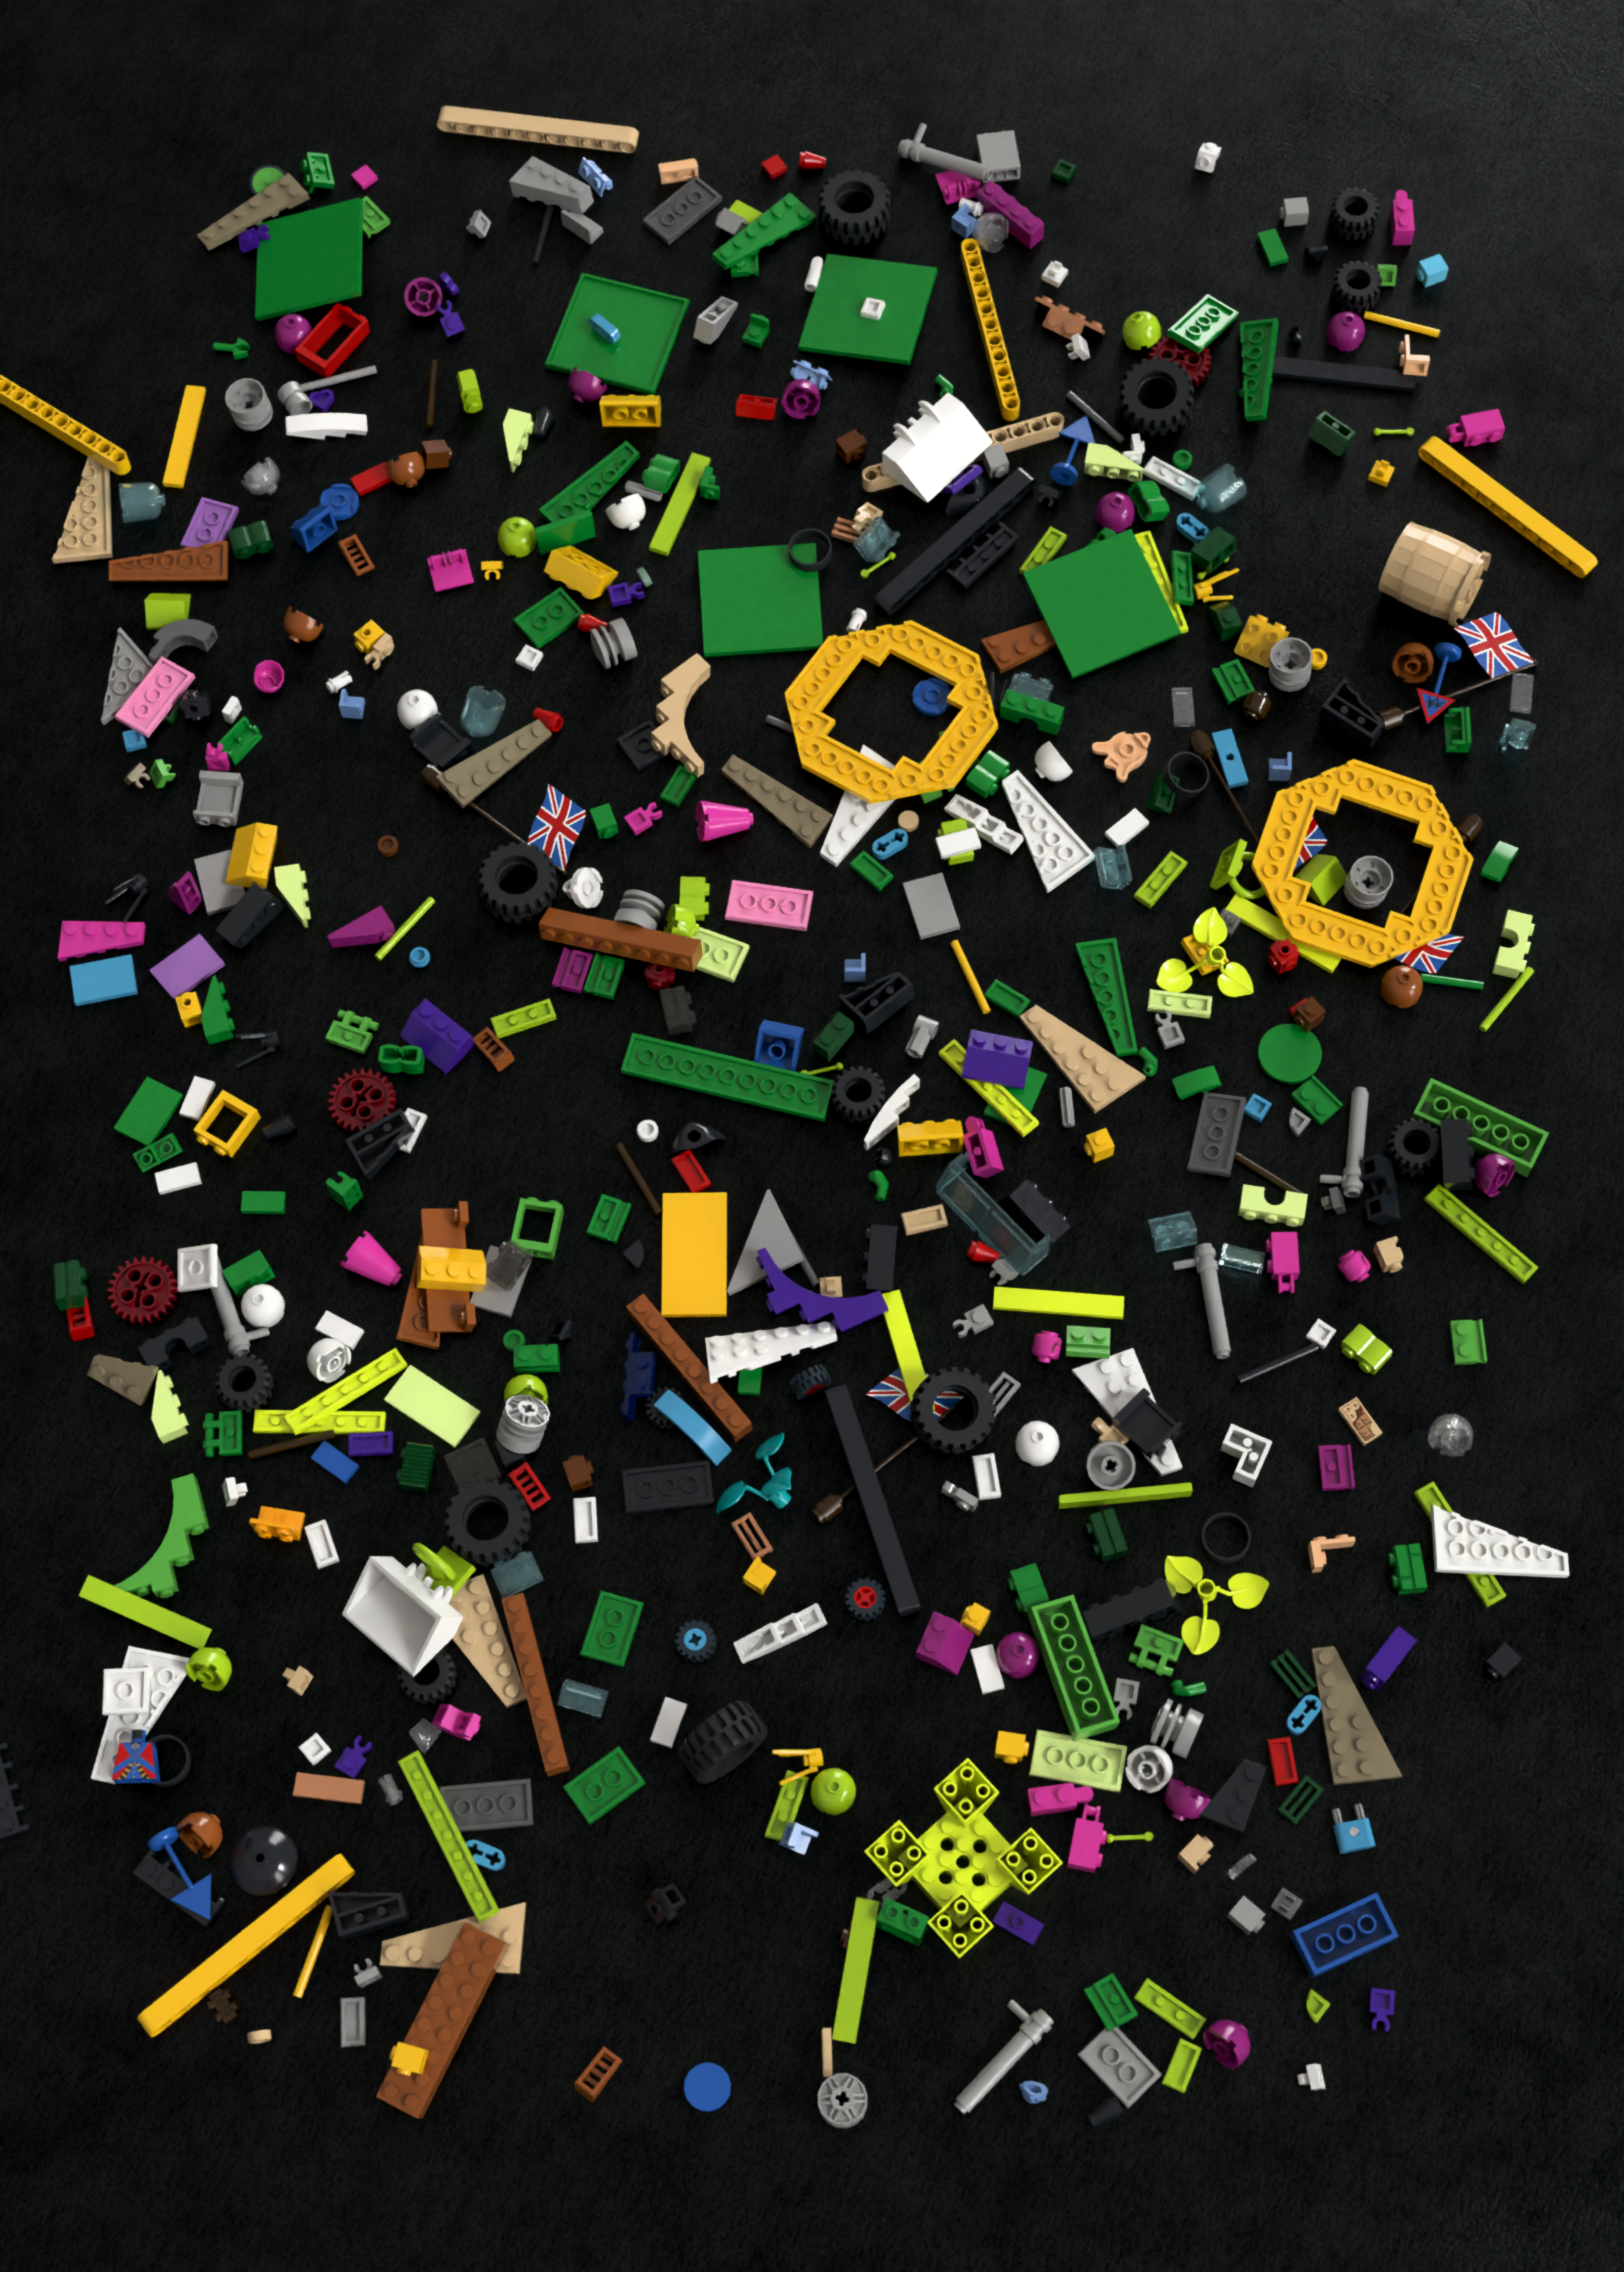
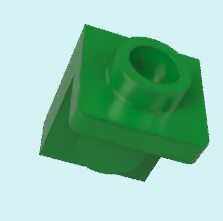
(756, 330)
(707, 486)

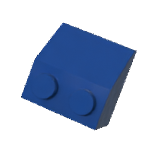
(314, 527)
(778, 1045)

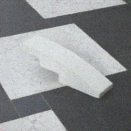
(323, 424)
(986, 825)
(888, 1116)
(780, 1633)

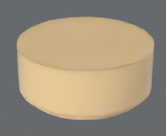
(908, 821)
(259, 2036)

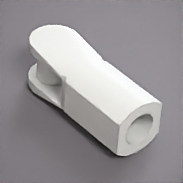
(814, 274)

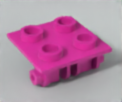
(957, 186)
(450, 570)

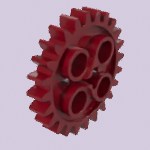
(1170, 348)
(345, 1094)
(124, 1286)

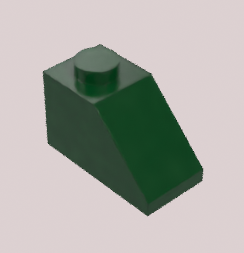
(1225, 620)

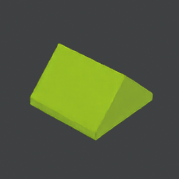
(165, 608)
(1325, 877)

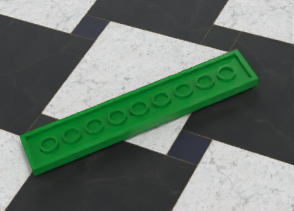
(727, 1077)

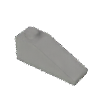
(714, 319)

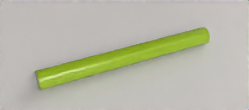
(404, 928)
(1506, 999)

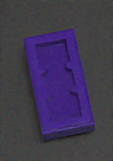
(370, 1444)
(1018, 1923)

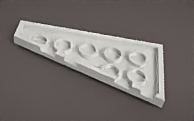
(853, 819)
(1050, 840)
(762, 1347)
(1114, 1385)
(1484, 1549)
(165, 1677)

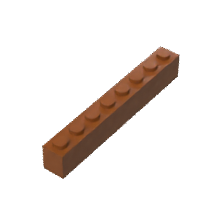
(621, 939)
(689, 1368)
(535, 1685)

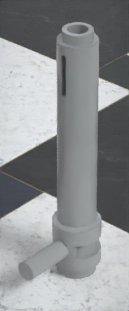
(920, 153)
(1351, 1175)
(1207, 1268)
(234, 1331)
(1029, 2034)

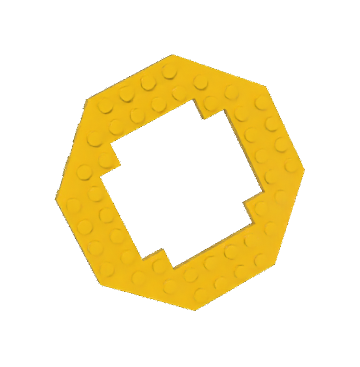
(860, 774)
(1333, 931)

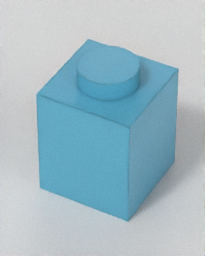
(1432, 270)

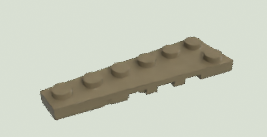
(278, 196)
(483, 769)
(791, 809)

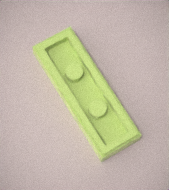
(1179, 1003)

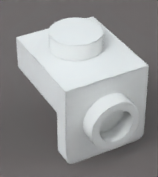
(1207, 157)
(1137, 449)

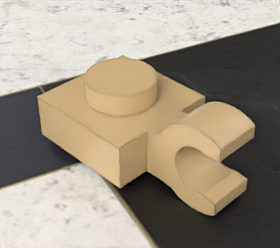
(865, 514)
(381, 649)
(1108, 1433)

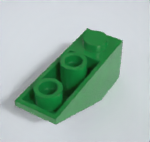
(214, 1015)

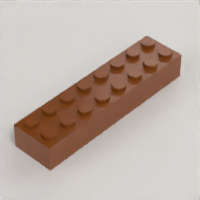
(445, 2017)

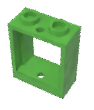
(539, 1249)

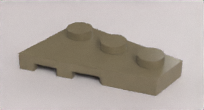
(125, 1378)

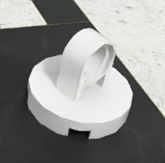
(584, 887)

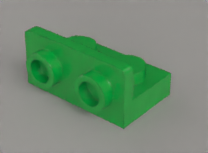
(317, 171)

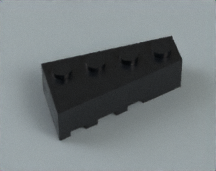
(1132, 1608)

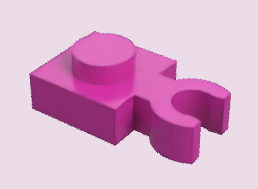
(217, 759)
(641, 820)

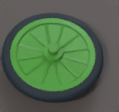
(264, 177)

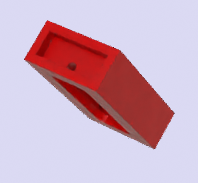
(336, 317)

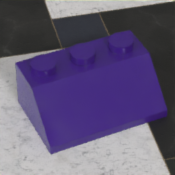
(439, 1036)
(997, 1059)

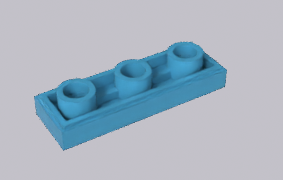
(1227, 749)

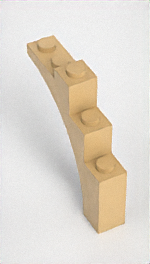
(678, 689)

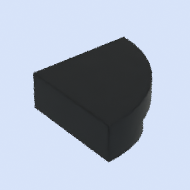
(635, 1254)

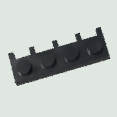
(984, 556)
(9, 1812)
(169, 1884)

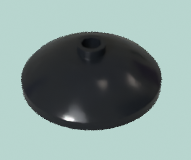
(274, 1871)

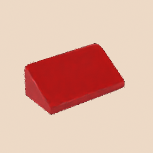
(756, 407)

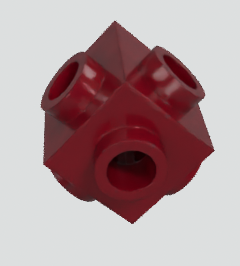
(659, 976)

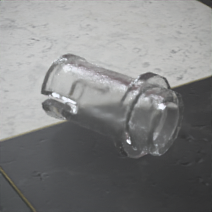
(390, 1789)

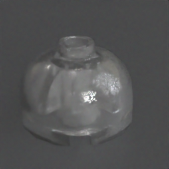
(990, 231)
(262, 478)
(1451, 1434)

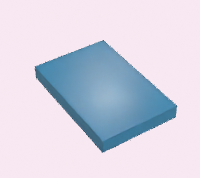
(103, 980)

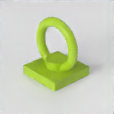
(1230, 866)
(444, 1567)

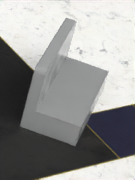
(581, 226)

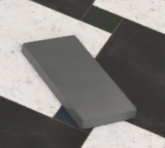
(682, 210)
(1216, 1134)
(490, 1804)

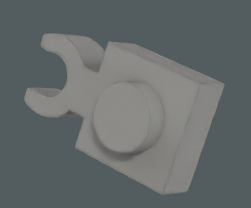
(1169, 1033)
(976, 1319)
(964, 1499)
(1125, 1694)

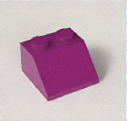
(944, 1643)

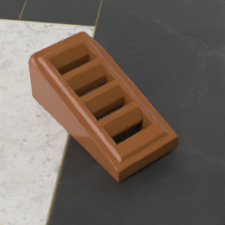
(348, 542)
(501, 1058)
(584, 2089)

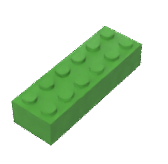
(1492, 1128)
(1073, 1668)

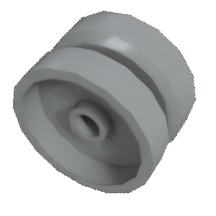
(1110, 1478)

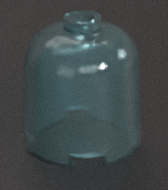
(1220, 489)
(140, 501)
(481, 711)

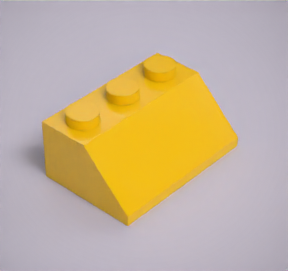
(630, 411)
(579, 571)
(252, 855)
(930, 1138)
(451, 1269)

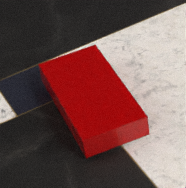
(370, 479)
(691, 1171)
(1282, 1761)

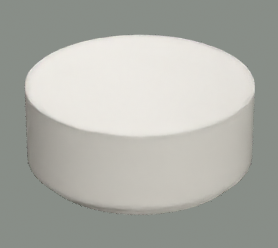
(647, 1130)

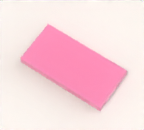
(154, 697)
(769, 905)

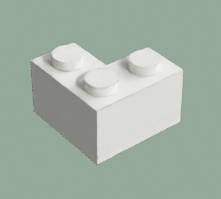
(1250, 1450)

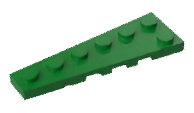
(776, 222)
(1258, 354)
(591, 486)
(1105, 977)

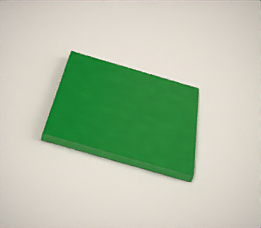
(310, 260)
(835, 317)
(646, 326)
(759, 600)
(1101, 603)

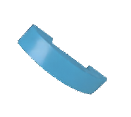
(693, 1426)

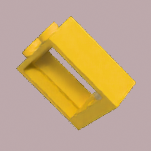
(248, 1112)

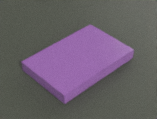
(209, 523)
(187, 967)

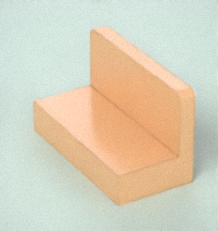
(678, 171)

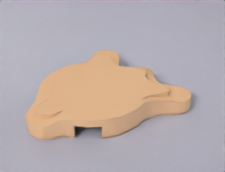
(1124, 752)

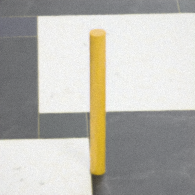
(1401, 324)
(970, 977)
(313, 1952)

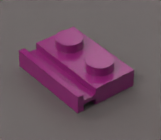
(572, 970)
(1336, 1467)

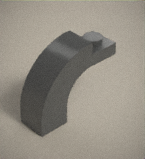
(182, 633)

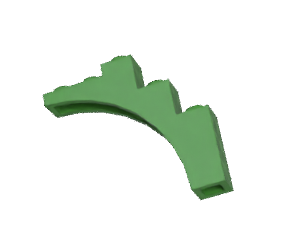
(187, 1519)

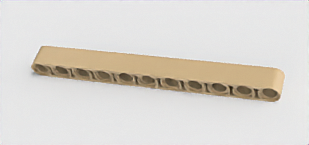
(538, 129)
(1012, 437)

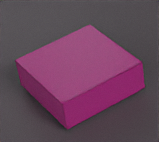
(364, 177)

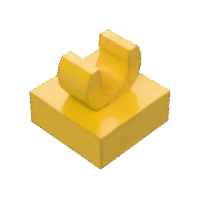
(1381, 473)
(492, 566)

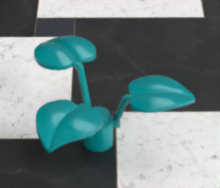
(772, 1490)

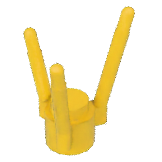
(1204, 588)
(812, 1758)

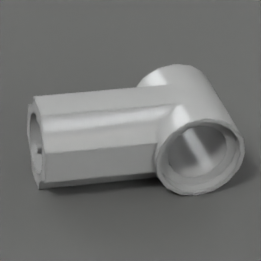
(923, 1032)

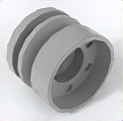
(249, 404)
(612, 643)
(1290, 664)
(1371, 872)
(640, 909)
(522, 1423)
(1176, 1728)
(851, 2111)

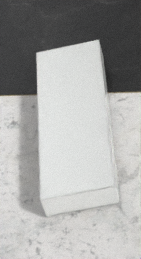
(1171, 477)

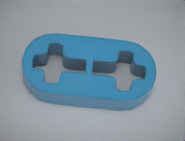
(604, 328)
(1192, 528)
(889, 843)
(1299, 1710)
(486, 1850)

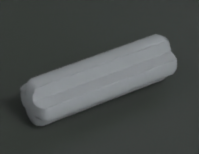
(636, 488)
(1066, 1105)

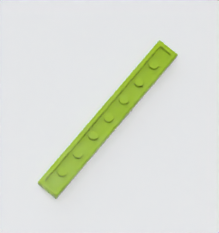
(449, 1837)

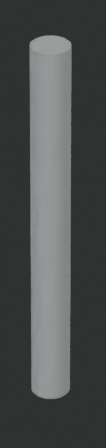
(339, 378)

